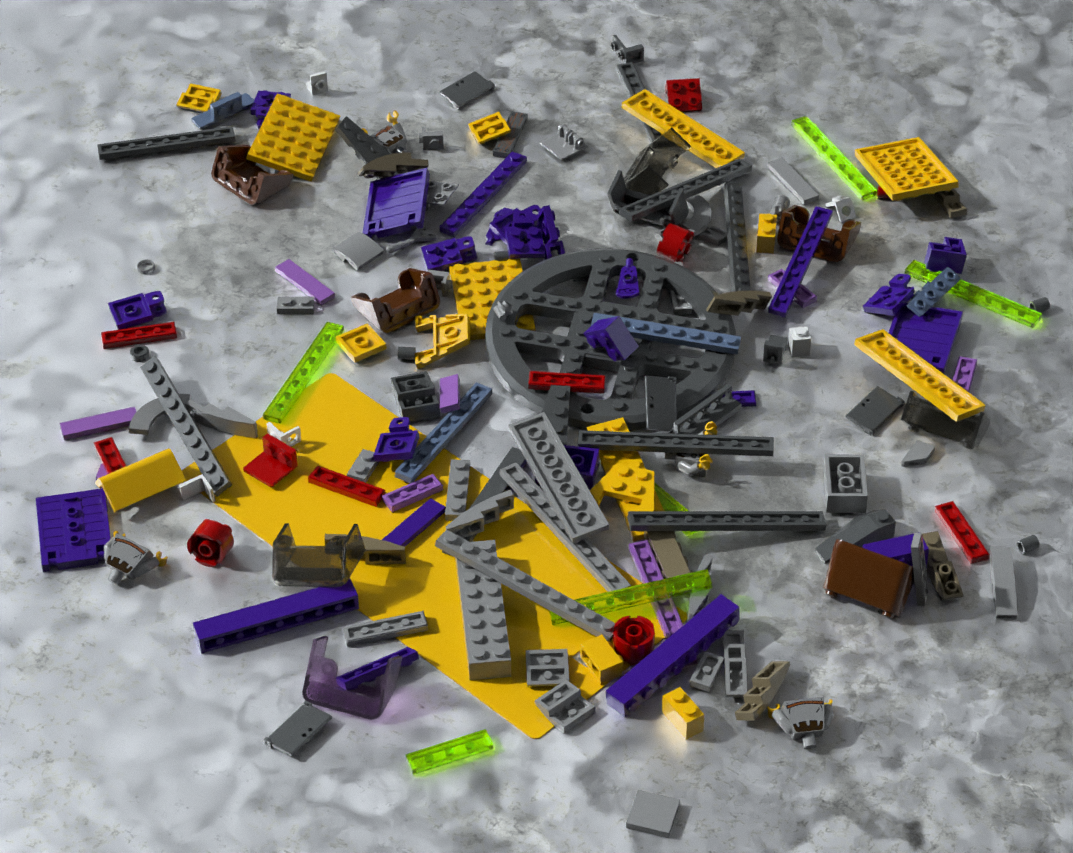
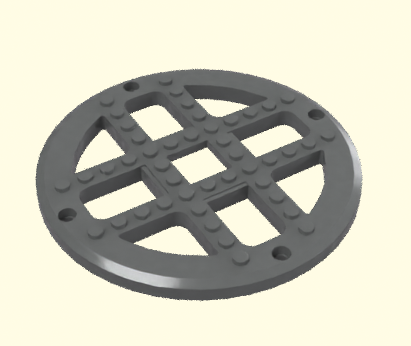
(525, 293)

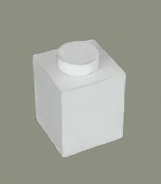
(799, 341)

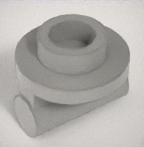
(503, 309)

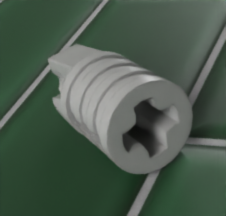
(779, 206)

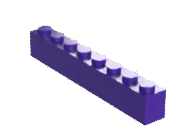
(274, 616)
(672, 655)

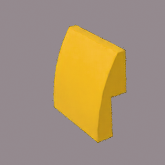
(198, 98)
(489, 128)

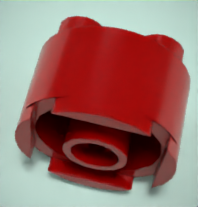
(675, 243)
(210, 542)
(633, 638)

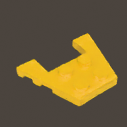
(449, 335)
(627, 484)

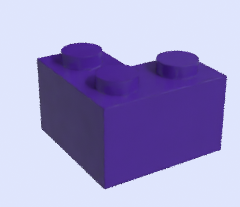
(949, 254)
(613, 336)

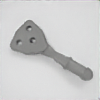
(421, 234)

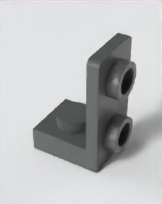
(627, 55)
(774, 349)

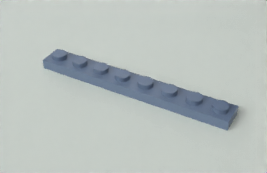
(678, 335)
(443, 433)

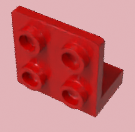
(684, 94)
(273, 463)

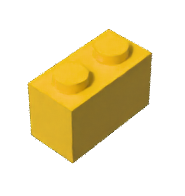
(766, 233)
(601, 659)
(683, 713)

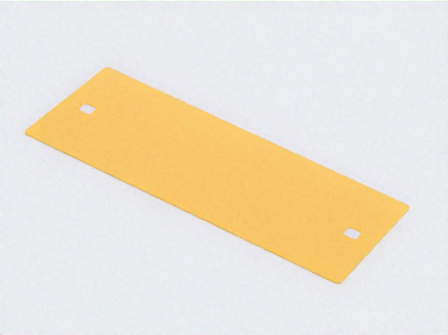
(334, 430)

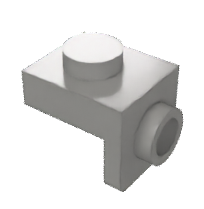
(431, 140)
(442, 281)

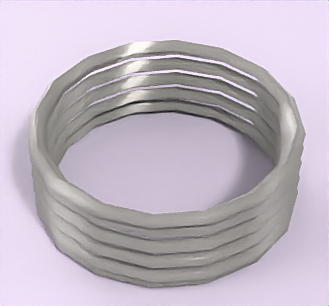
(146, 262)

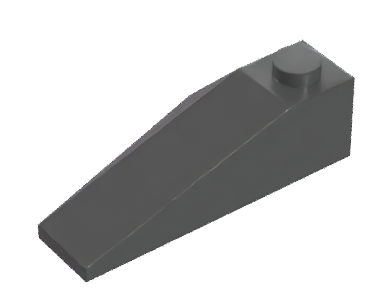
(863, 529)

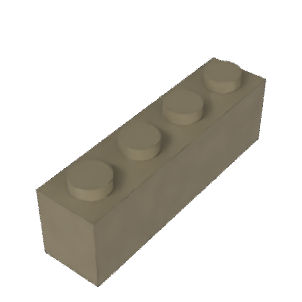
(667, 553)

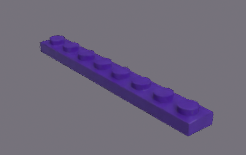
(483, 194)
(800, 262)

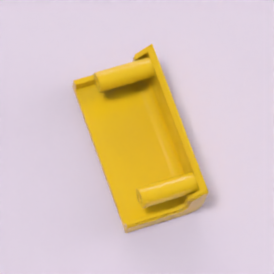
(141, 479)

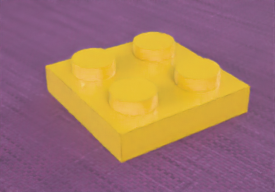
(361, 343)

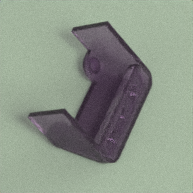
(364, 701)

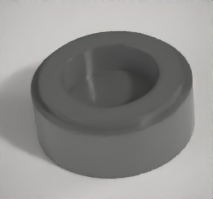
(139, 353)

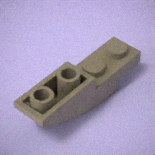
(389, 164)
(940, 569)

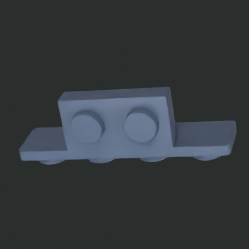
(222, 109)
(933, 292)

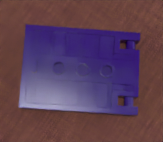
(396, 204)
(929, 335)
(72, 529)

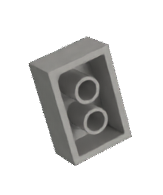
(845, 483)

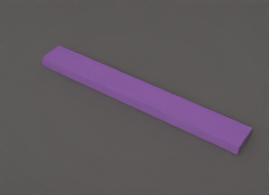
(649, 571)

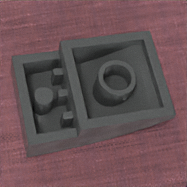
(415, 396)

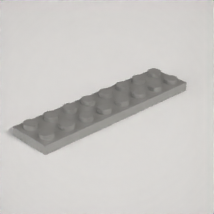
(558, 477)

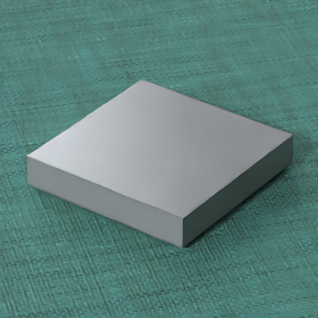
(653, 813)

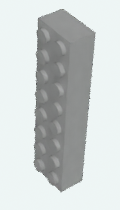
(483, 620)

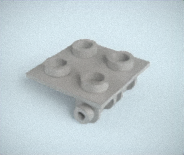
(564, 143)
(439, 193)

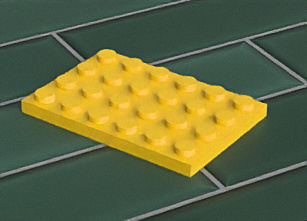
(293, 137)
(906, 169)
(477, 287)

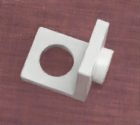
(318, 83)
(839, 202)
(272, 430)
(196, 486)

